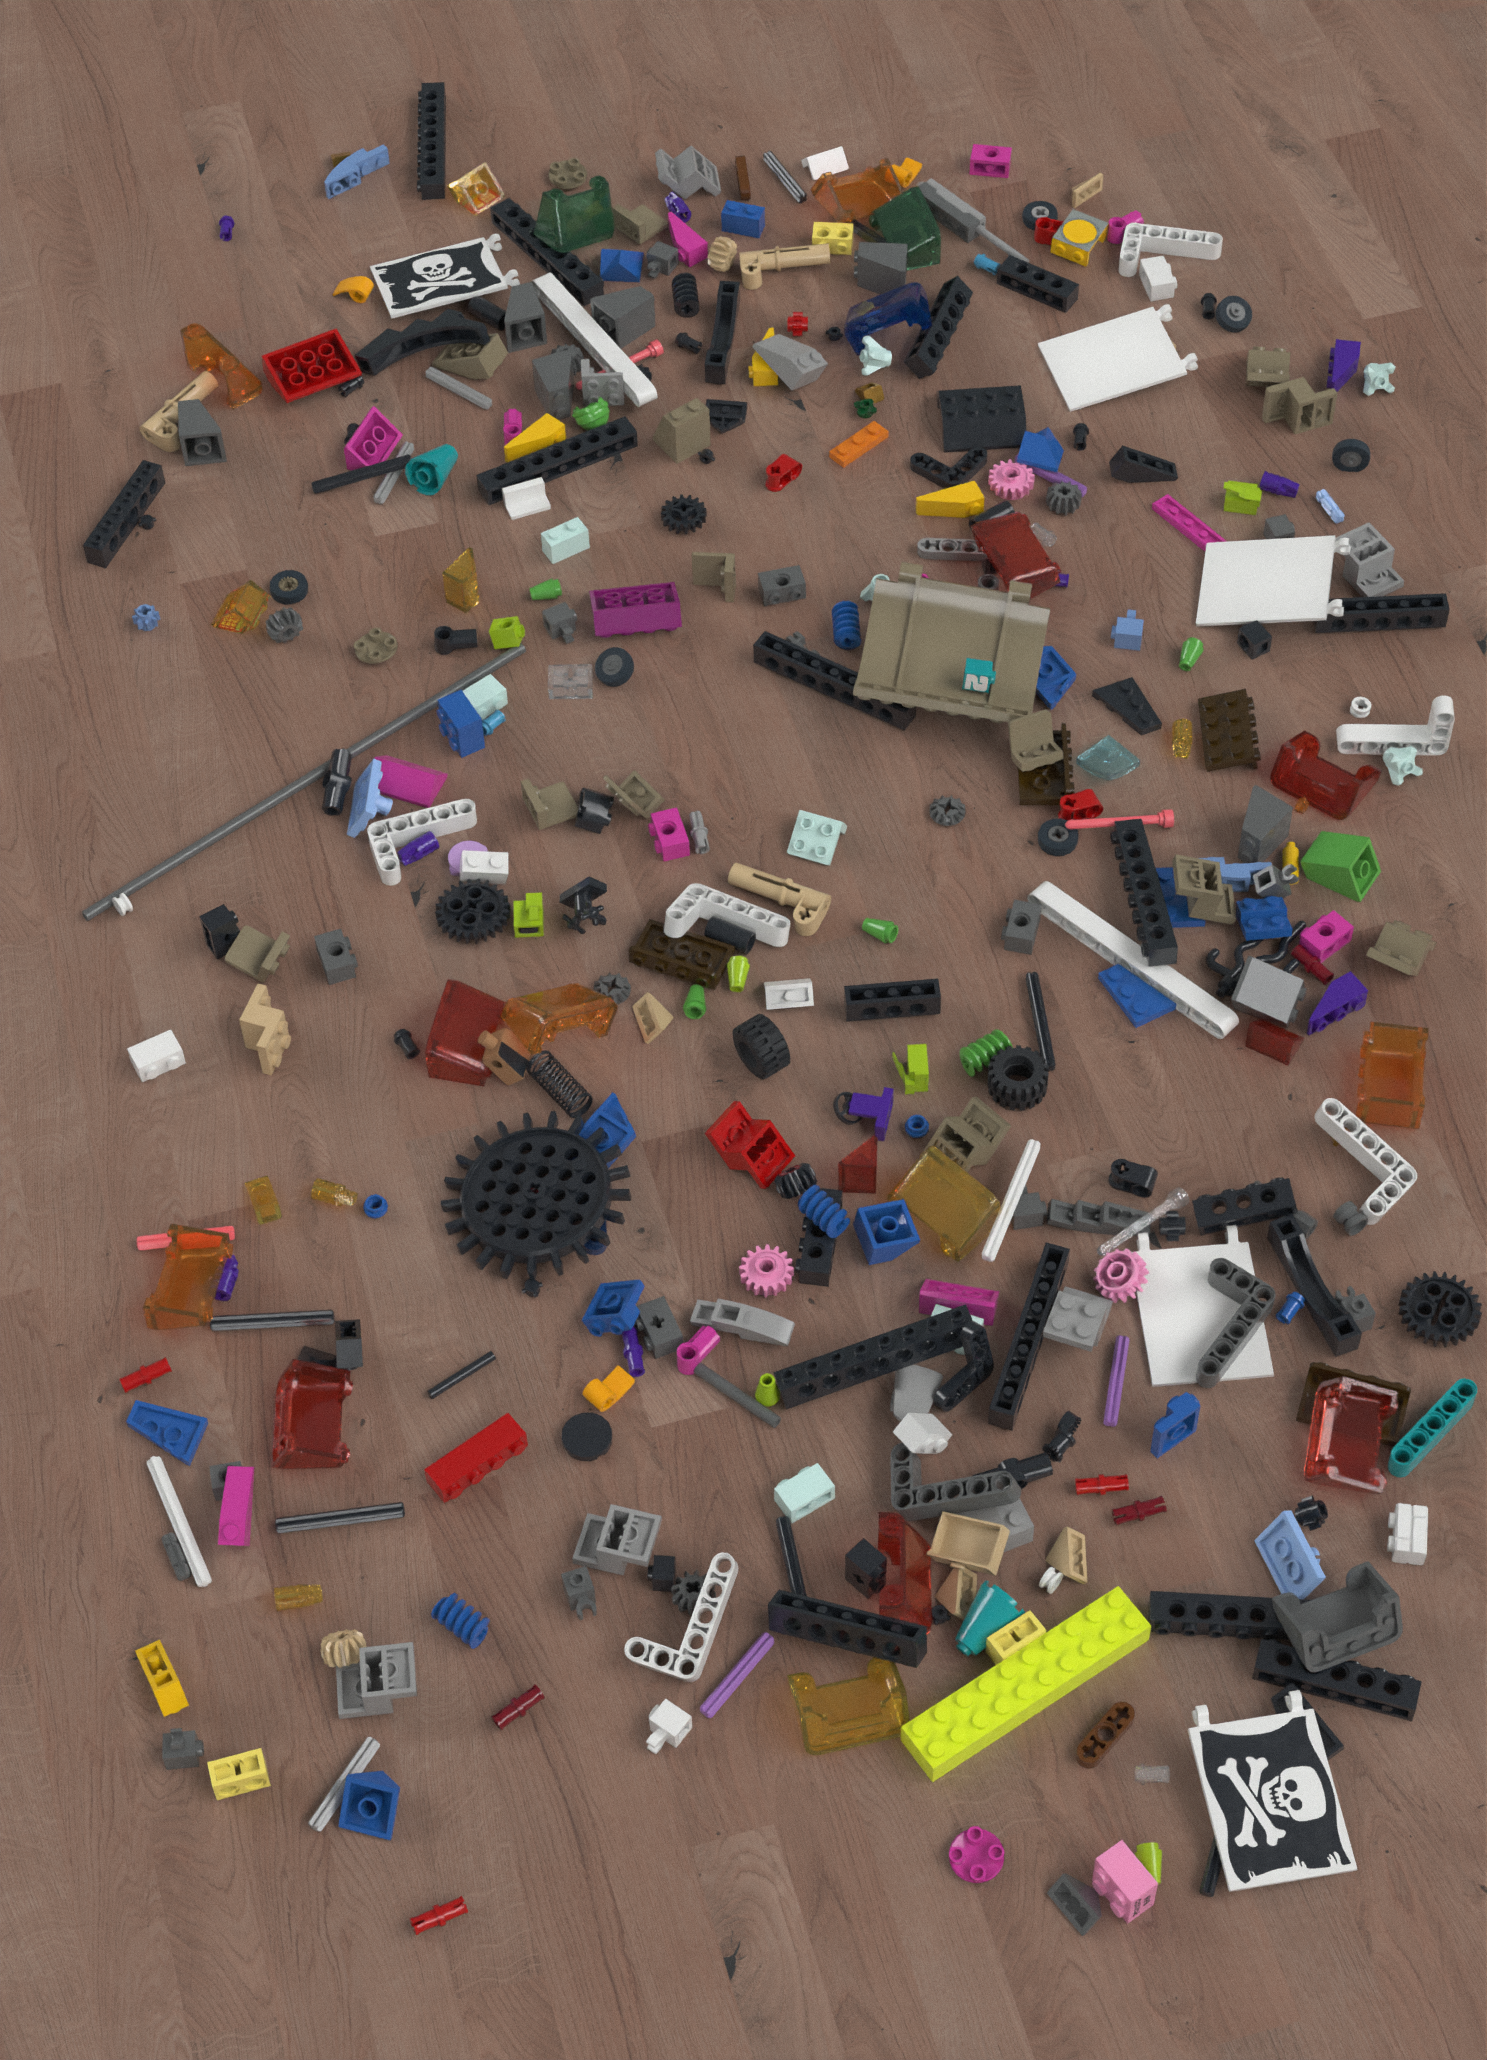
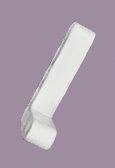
(1165, 241)
(1377, 738)
(400, 830)
(706, 902)
(1370, 1158)
(695, 1627)

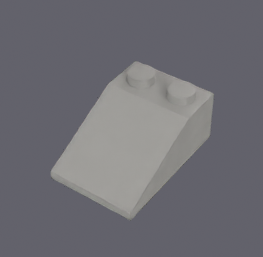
(791, 360)
(1013, 1517)

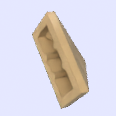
(1086, 189)
(651, 1017)
(1069, 1555)
(958, 1592)

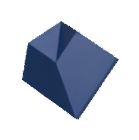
(621, 265)
(1041, 450)
(370, 1804)

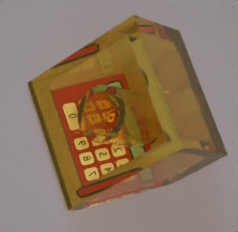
(477, 189)
(461, 582)
(242, 608)

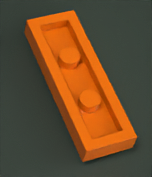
(858, 444)

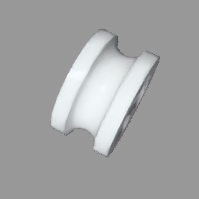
(1360, 713)
(122, 904)
(1051, 1580)

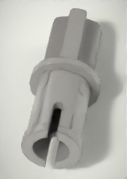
(699, 832)

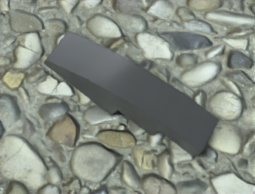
(1093, 1218)

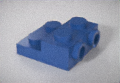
(1263, 918)
(613, 1307)
(1177, 1425)

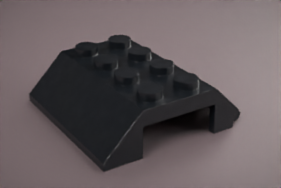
(982, 418)

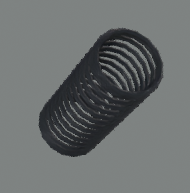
(543, 1069)

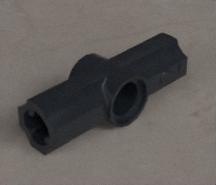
(336, 782)
(1025, 1469)

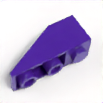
(1344, 364)
(1340, 999)

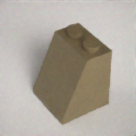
(684, 431)

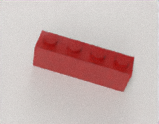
(476, 1458)

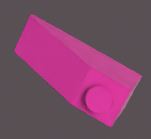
(690, 245)
(236, 1507)

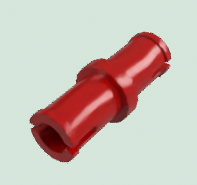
(145, 1375)
(1102, 1484)
(438, 1915)

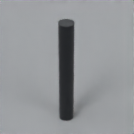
(461, 1375)

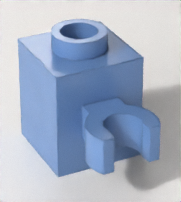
(1128, 632)

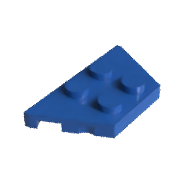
(1054, 677)
(615, 1124)

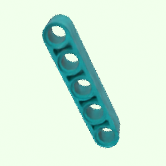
(1428, 1437)

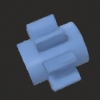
(146, 617)

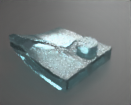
(1108, 759)

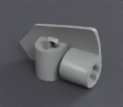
(914, 1390)

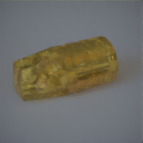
(1182, 738)
(333, 1193)
(297, 1596)

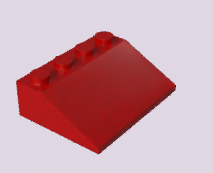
(310, 366)

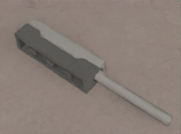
(960, 216)

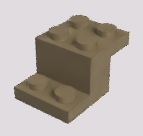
(1267, 367)
(1299, 405)
(1204, 889)
(1402, 947)
(971, 1136)

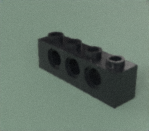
(1037, 283)
(892, 1000)
(1256, 1212)
(817, 1270)

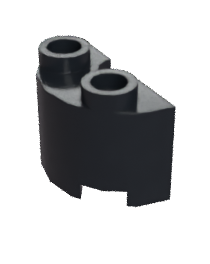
(593, 810)

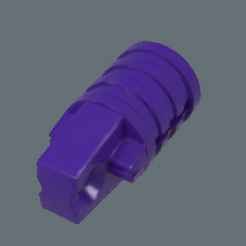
(678, 207)
(1278, 485)
(418, 848)
(227, 1280)

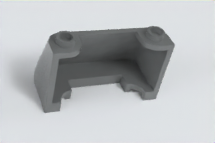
(1342, 1622)

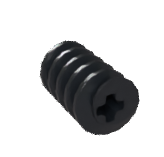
(685, 295)

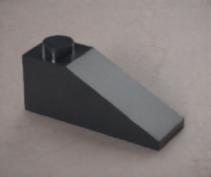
(1138, 466)

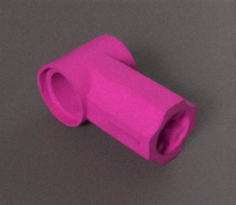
(1117, 226)
(512, 425)
(697, 1349)

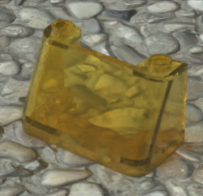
(947, 1202)
(850, 1710)

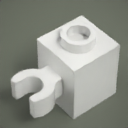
(667, 1724)

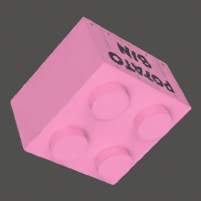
(1124, 1882)

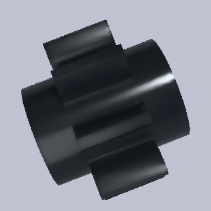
(1172, 1226)
(1311, 1513)

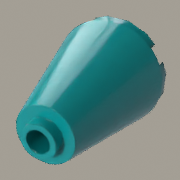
(431, 469)
(987, 1614)

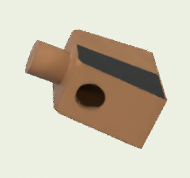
(505, 1055)

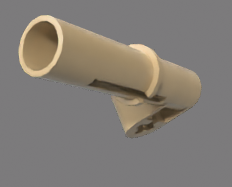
(756, 261)
(167, 416)
(785, 893)

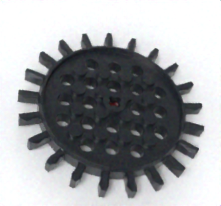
(536, 1195)

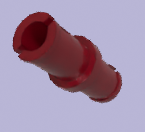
(1312, 964)
(1139, 1510)
(518, 1707)

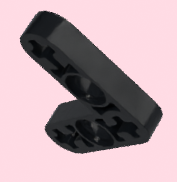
(924, 464)
(978, 1368)

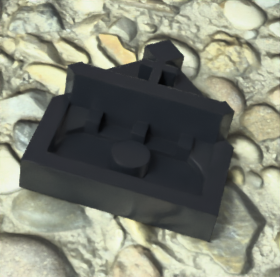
(726, 414)

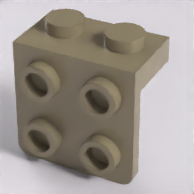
(1033, 741)
(636, 794)
(257, 953)

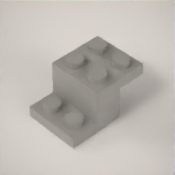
(687, 172)
(1370, 563)
(1077, 1318)
(617, 1540)
(376, 1680)

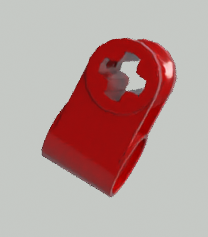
(1045, 230)
(782, 472)
(1080, 805)

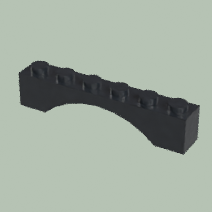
(726, 316)
(1331, 1318)

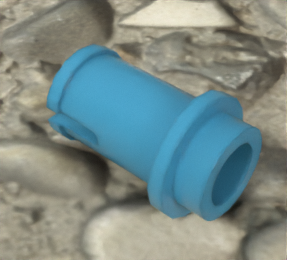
(985, 263)
(492, 722)

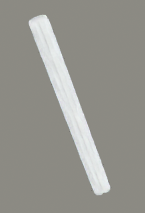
(1011, 1200)
(179, 1521)

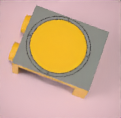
(1078, 237)

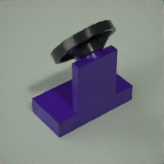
(867, 1106)

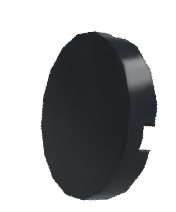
(587, 1436)

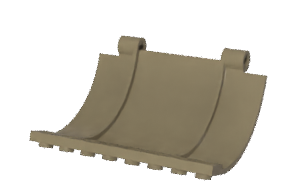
(929, 627)

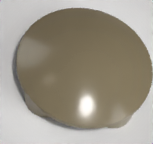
(567, 173)
(375, 646)

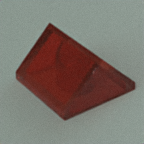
(1273, 1041)
(859, 1169)

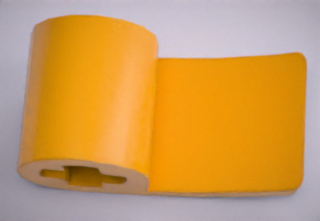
(907, 171)
(358, 288)
(610, 1390)

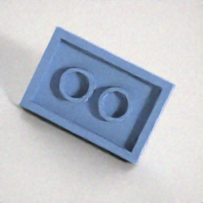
(367, 799)
(1290, 1556)

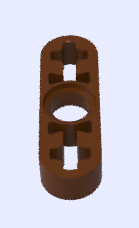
(742, 177)
(1104, 1747)

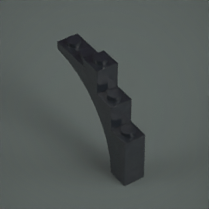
(420, 335)

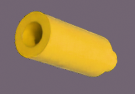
(1290, 855)

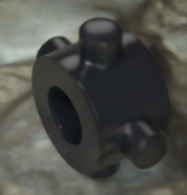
(834, 333)
(706, 456)
(147, 522)
(532, 1288)
(940, 1615)

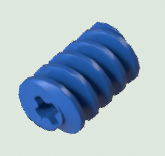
(846, 625)
(823, 1212)
(461, 1620)

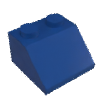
(885, 1231)

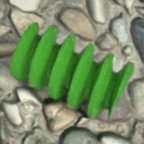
(982, 1050)

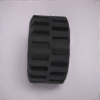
(761, 1046)
(1017, 1062)

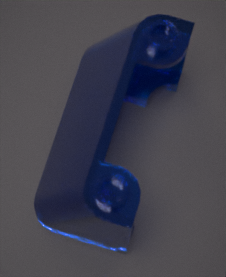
(886, 310)

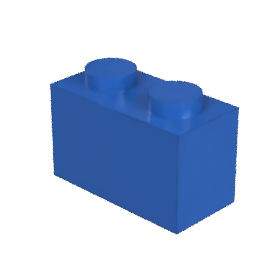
(743, 219)

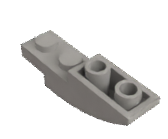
(744, 1320)

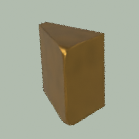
(337, 158)
(870, 391)

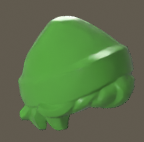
(593, 415)

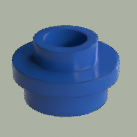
(917, 1121)
(375, 1201)

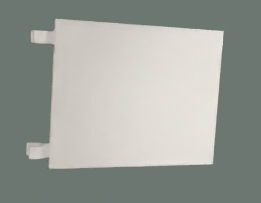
(1114, 358)
(1269, 581)
(1186, 1314)

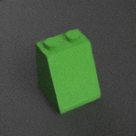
(1342, 864)

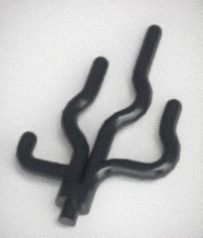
(1231, 977)

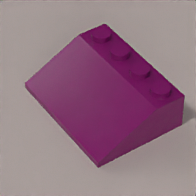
(635, 609)

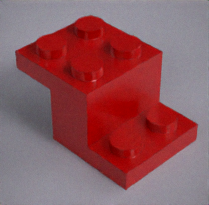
(750, 1144)

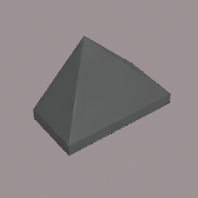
(1077, 1902)

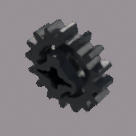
(683, 514)

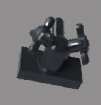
(580, 899)

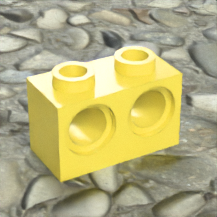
(836, 234)
(1013, 1637)
(238, 1774)

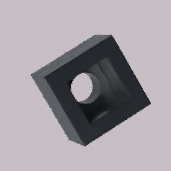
(662, 1573)

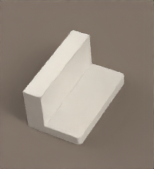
(831, 160)
(525, 498)
(789, 993)

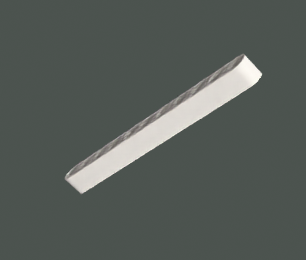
(593, 338)
(1121, 950)

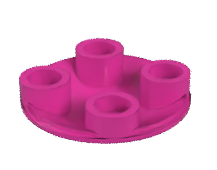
(976, 1855)

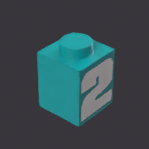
(978, 675)

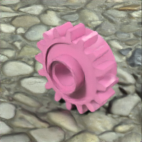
(1011, 480)
(769, 1260)
(1120, 1275)

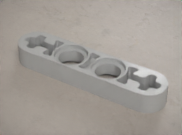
(958, 553)

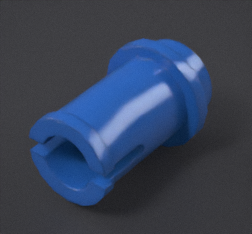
(1293, 1303)

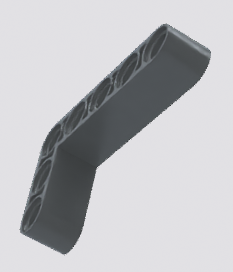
(1239, 1324)
(944, 1492)

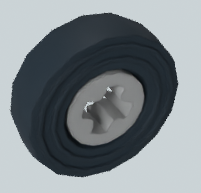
(1037, 210)

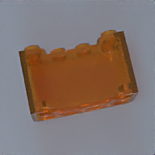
(1392, 1075)

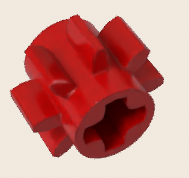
(797, 324)

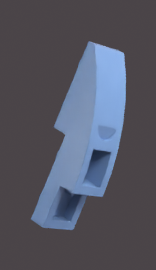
(351, 169)
(1237, 874)

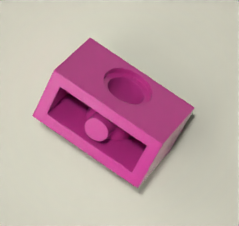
(990, 161)
(669, 834)
(1326, 935)

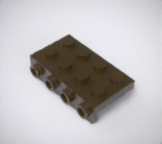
(1228, 730)
(1048, 782)
(686, 957)
(1323, 1372)

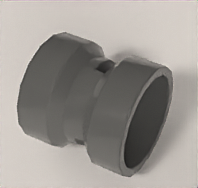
(1350, 1218)

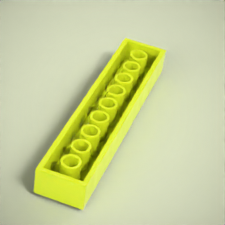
(1025, 1683)

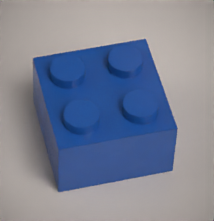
(460, 723)

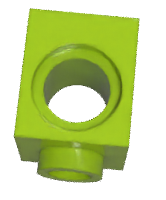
(506, 632)

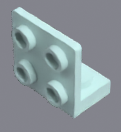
(815, 837)

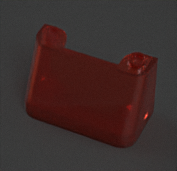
(1016, 552)
(1322, 783)
(453, 1043)
(309, 1417)
(1348, 1435)
(909, 1549)

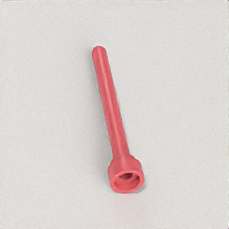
(653, 349)
(1164, 818)

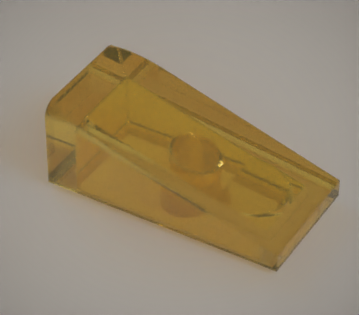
(263, 1200)

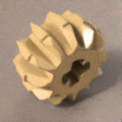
(722, 253)
(342, 1648)

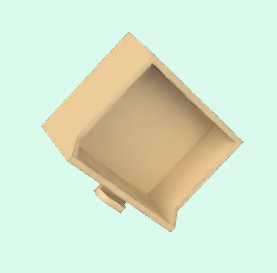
(969, 1543)

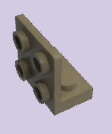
(639, 223)
(715, 570)
(549, 804)

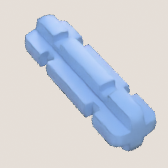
(1330, 506)

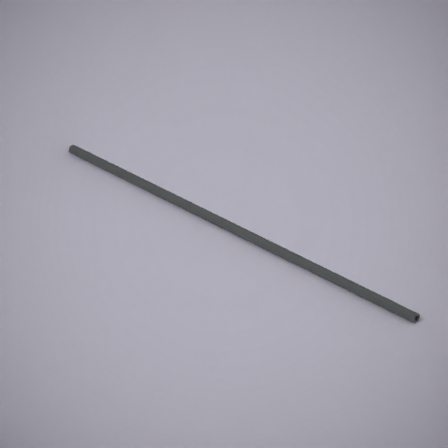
(299, 784)

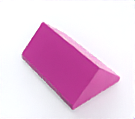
(371, 441)
(409, 781)
(979, 1301)

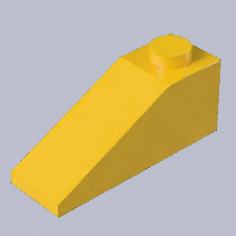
(760, 371)
(539, 435)
(955, 501)
(162, 1678)

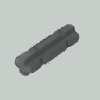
(176, 1556)

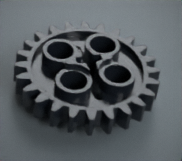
(472, 911)
(1463, 1318)

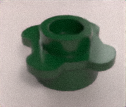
(865, 408)

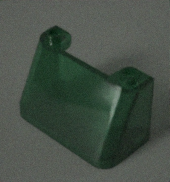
(576, 219)
(910, 222)

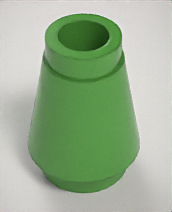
(546, 590)
(1191, 651)
(881, 929)
(695, 1002)

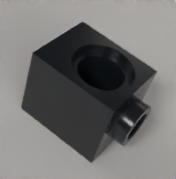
(1254, 639)

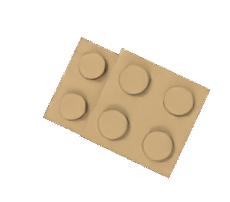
(265, 1029)

